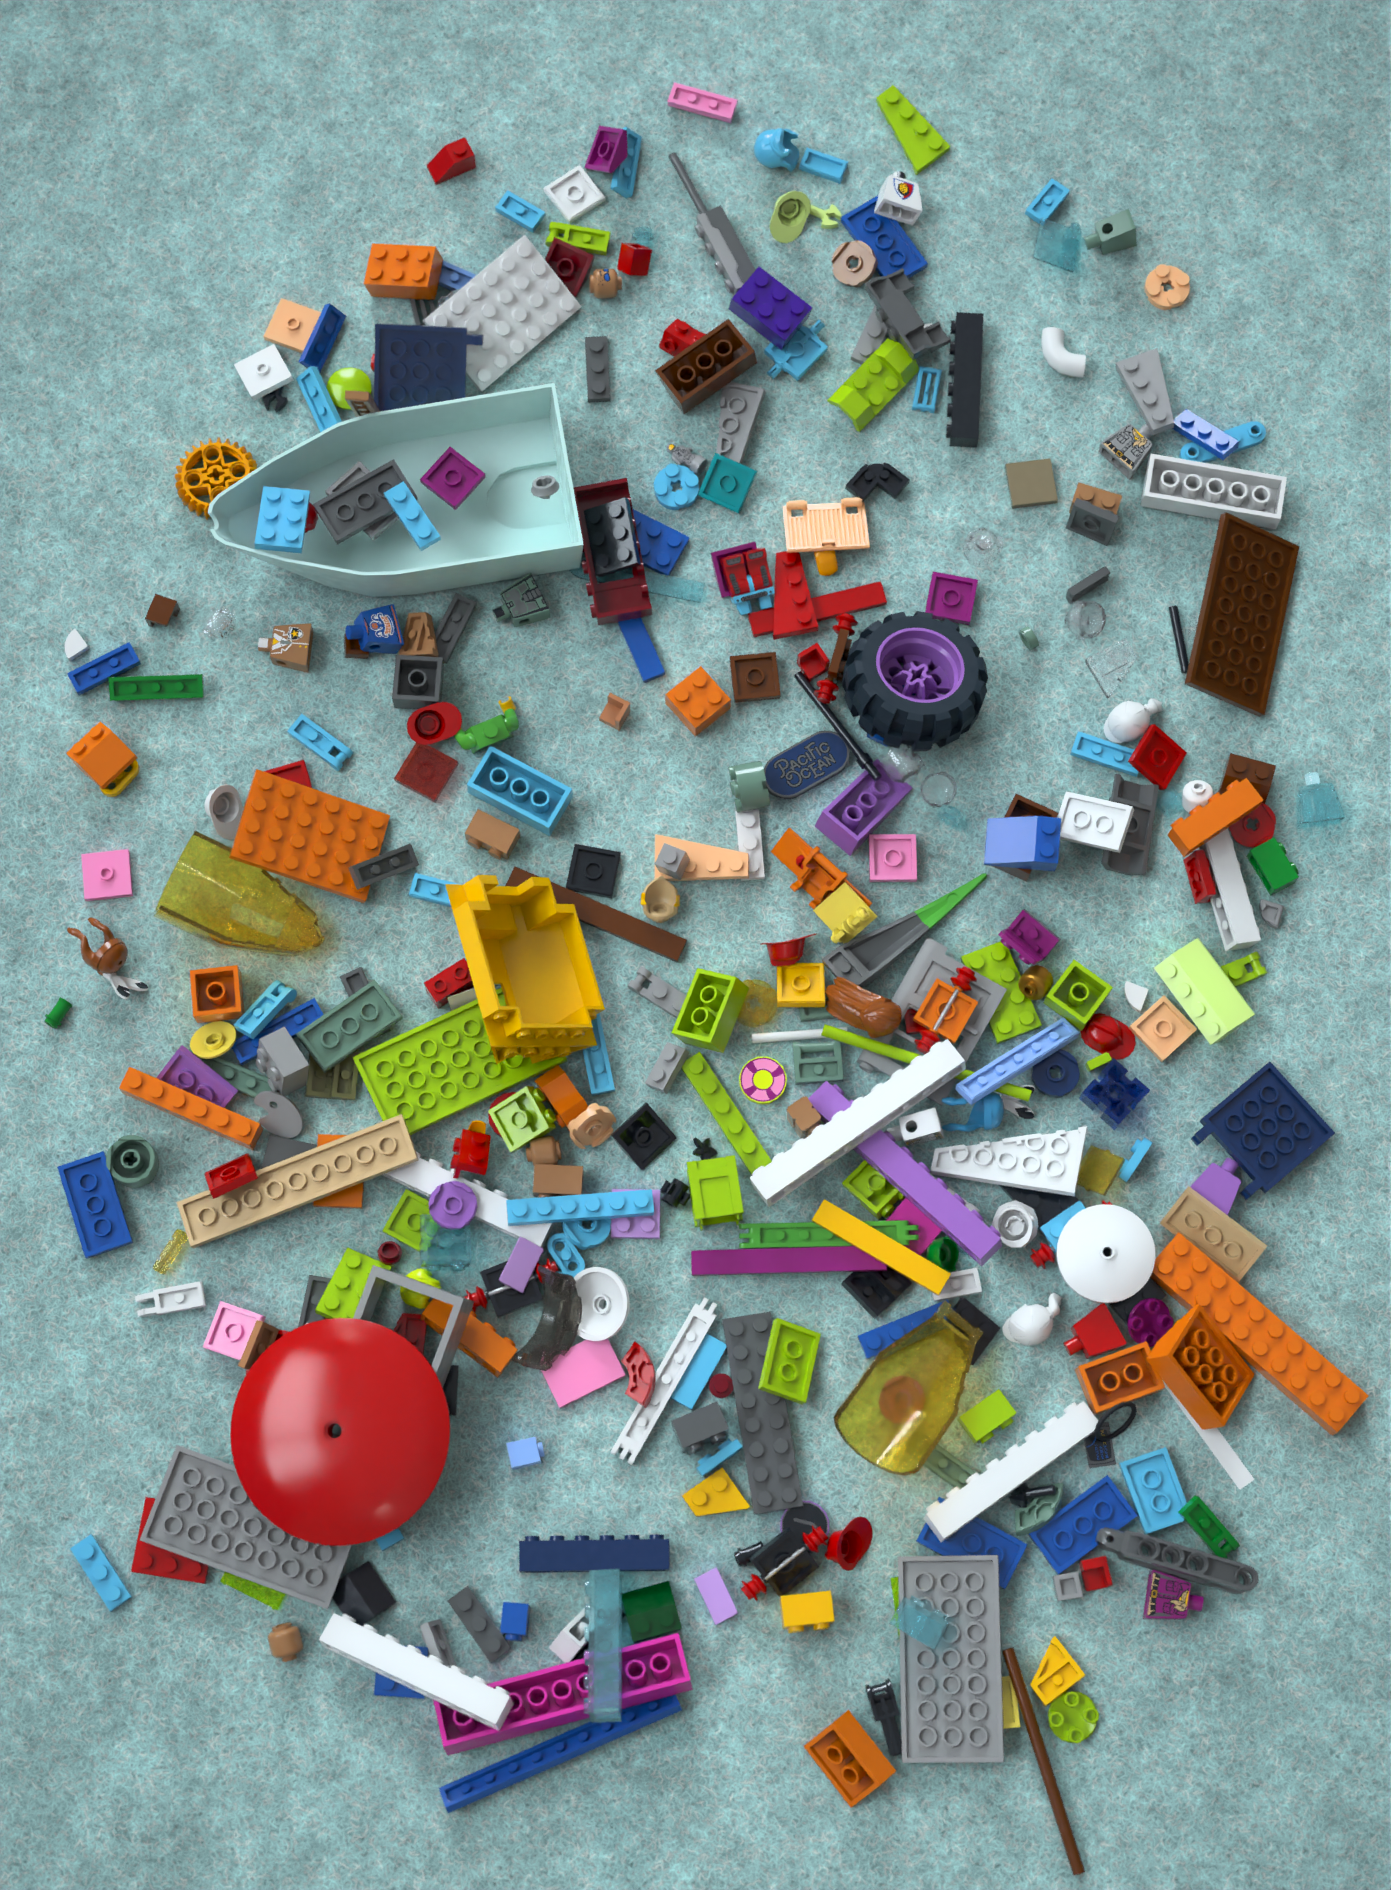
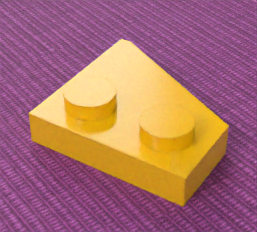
(715, 1495)
(1055, 1673)

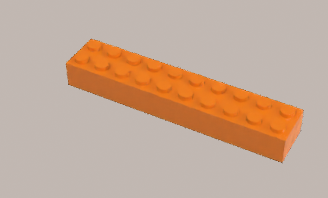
(1258, 1335)

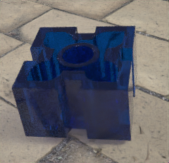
(1113, 1079)

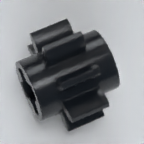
(675, 1193)

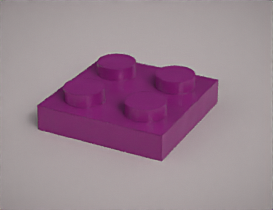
(452, 478)
(951, 597)

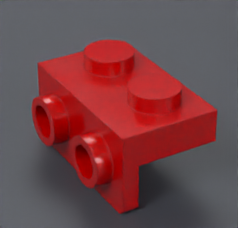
(678, 337)
(471, 1153)

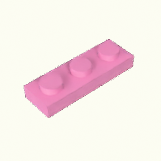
(702, 102)

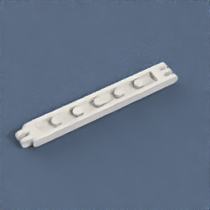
(667, 1378)

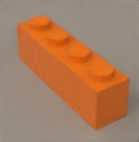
(1214, 817)
(477, 1340)

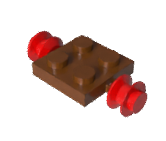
(839, 658)

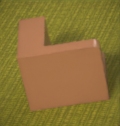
(615, 711)

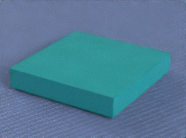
(727, 483)

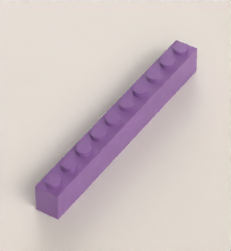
(916, 1183)

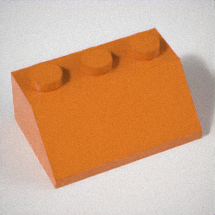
(849, 1758)

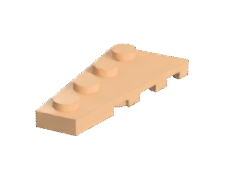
(705, 861)

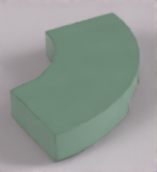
(1039, 1511)

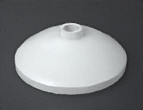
(595, 1287)

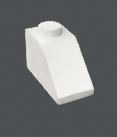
(571, 1638)

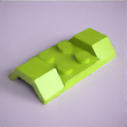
(875, 383)

